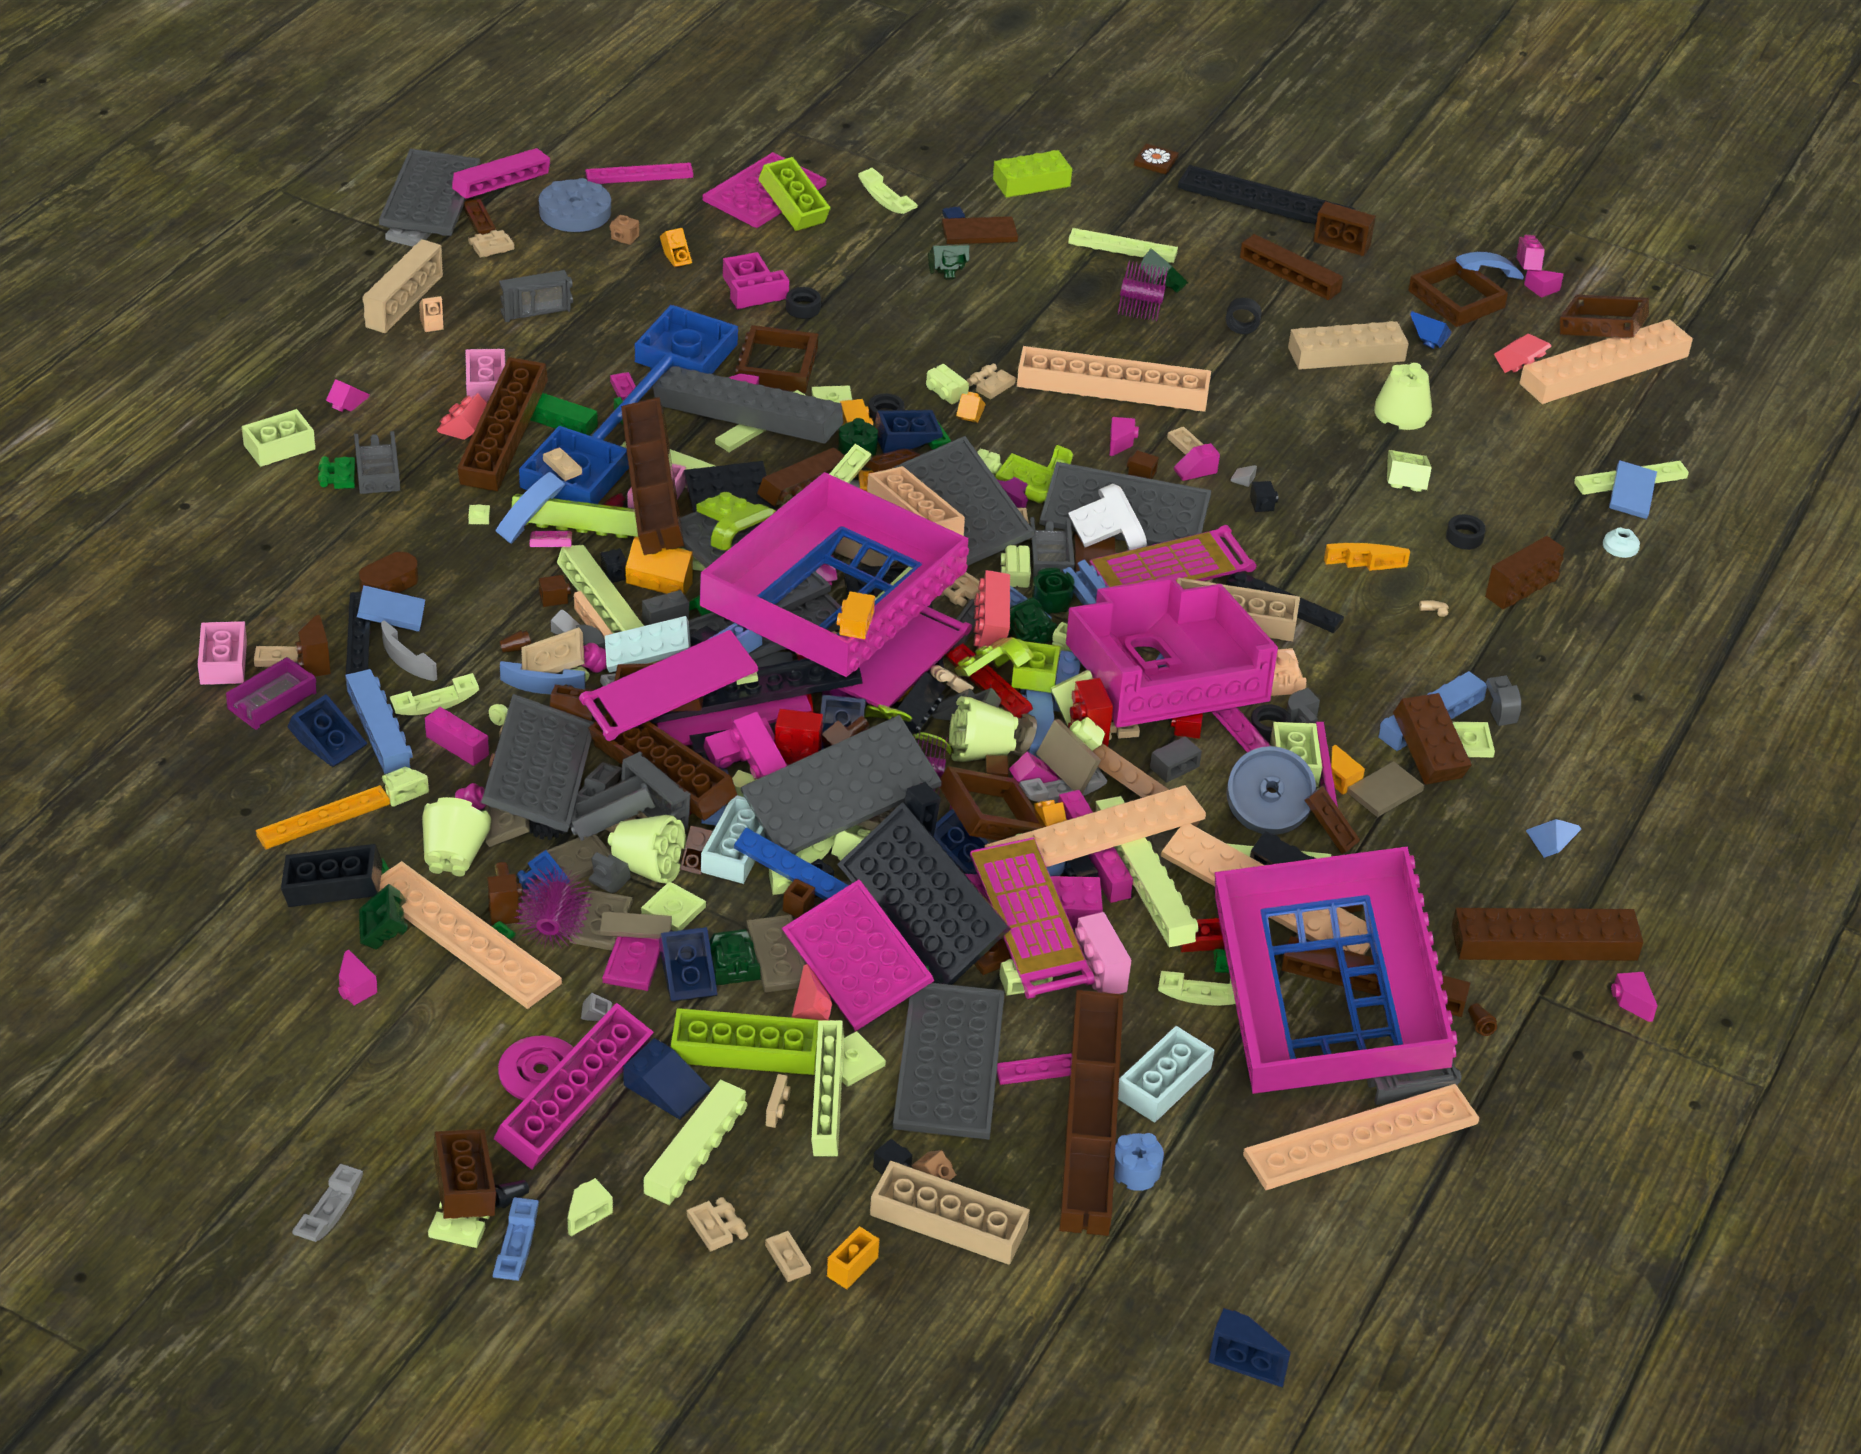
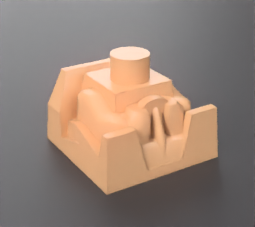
(1287, 674)

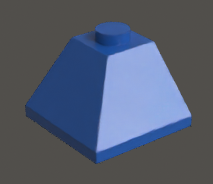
(1430, 331)

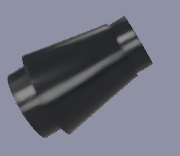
(507, 1191)

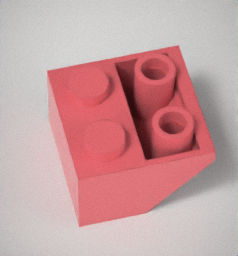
(1521, 352)
(463, 417)

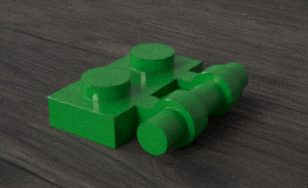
(343, 472)

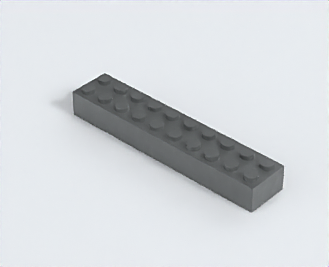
(749, 404)

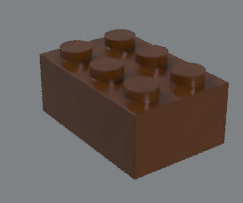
(1344, 228)

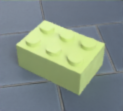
(278, 437)
(1300, 739)

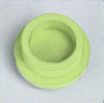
(498, 713)

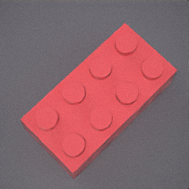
(992, 608)

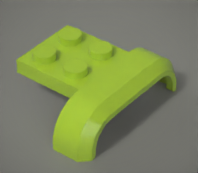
(1035, 475)
(733, 516)
(998, 652)

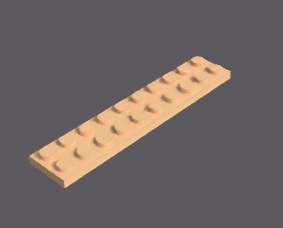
(1114, 826)
(1205, 855)
(471, 938)
(1360, 1136)

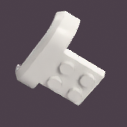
(1108, 518)

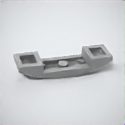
(417, 665)
(1040, 791)
(331, 1205)

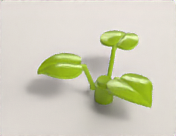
(886, 712)

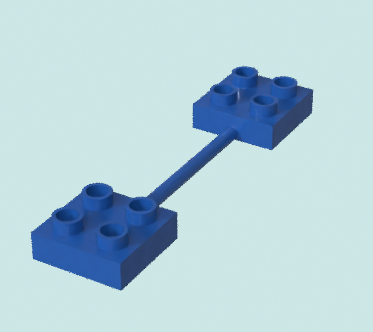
(673, 340)

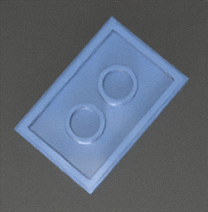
(1632, 489)
(392, 607)

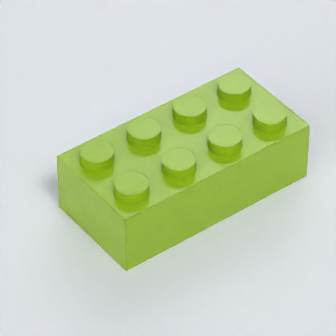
(1032, 173)
(794, 193)

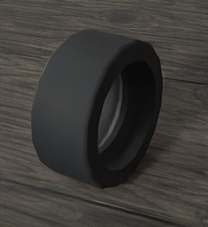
(1246, 304)
(803, 310)
(884, 401)
(1465, 522)
(1268, 712)

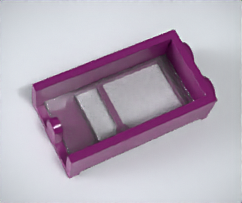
(271, 692)

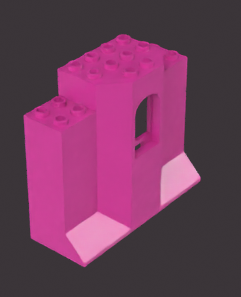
(1207, 639)

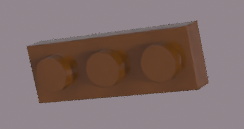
(478, 216)
(890, 459)
(1332, 820)

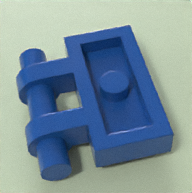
(540, 863)

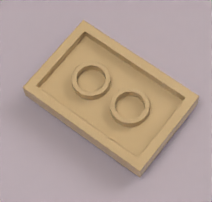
(554, 653)

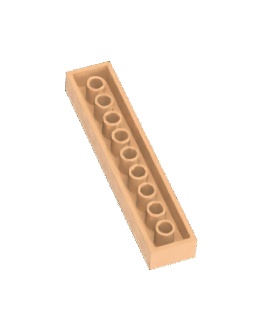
(1605, 361)
(1113, 378)

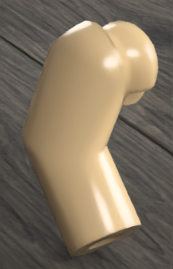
(1432, 605)

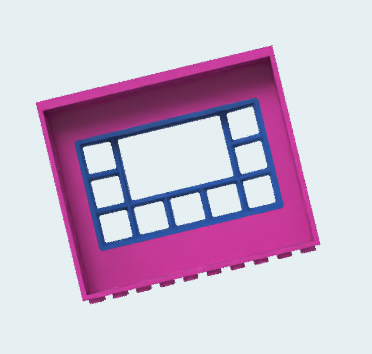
(801, 538)
(1400, 952)

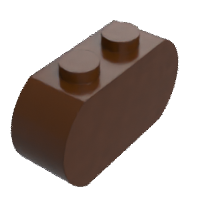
(390, 573)

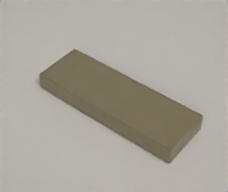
(634, 925)

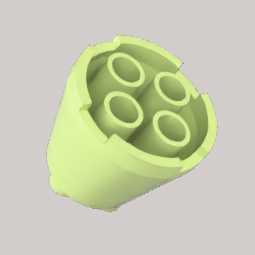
(1405, 397)
(980, 730)
(453, 834)
(650, 846)

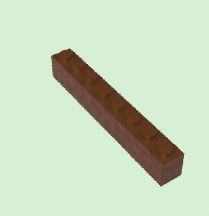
(1324, 966)

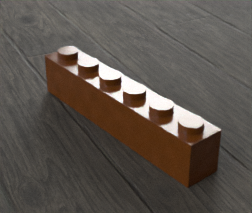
(1291, 267)
(788, 482)

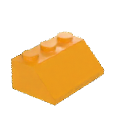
(661, 572)

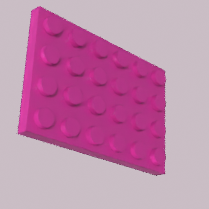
(747, 198)
(857, 955)

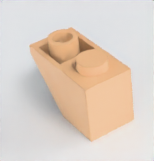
(431, 314)

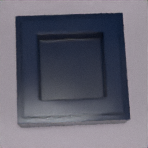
(954, 212)

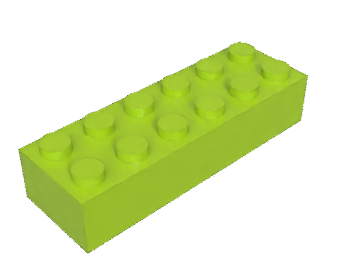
(746, 1041)

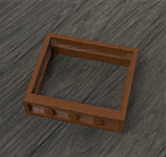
(1421, 287)
(1606, 306)
(785, 338)
(955, 787)

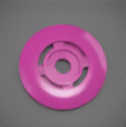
(525, 1056)

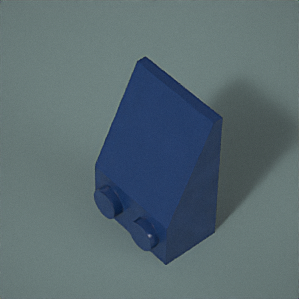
(906, 429)
(841, 709)
(326, 731)
(957, 842)
(688, 964)
(664, 1079)
(1248, 1349)

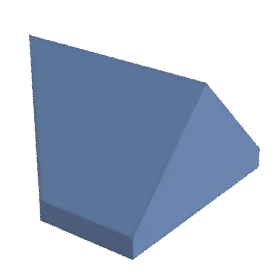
(1552, 836)

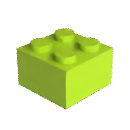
(1039, 671)

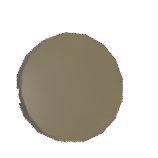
(1024, 734)

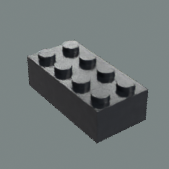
(331, 875)

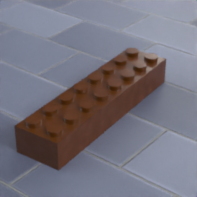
(502, 424)
(707, 784)
(1546, 934)

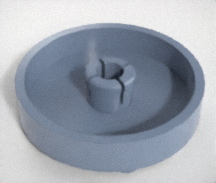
(575, 205)
(1269, 811)

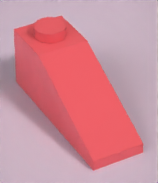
(812, 998)

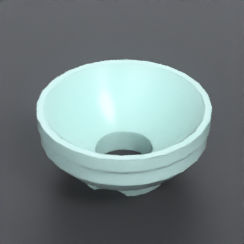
(1619, 545)

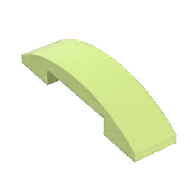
(883, 194)
(462, 689)
(1195, 991)

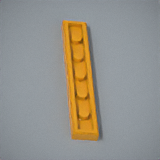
(322, 817)

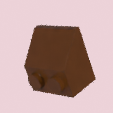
(313, 648)

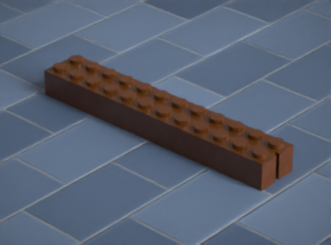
(652, 476)
(1092, 1114)

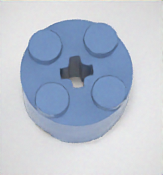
(1138, 1161)

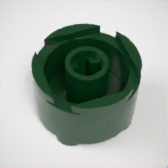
(858, 433)
(1053, 590)

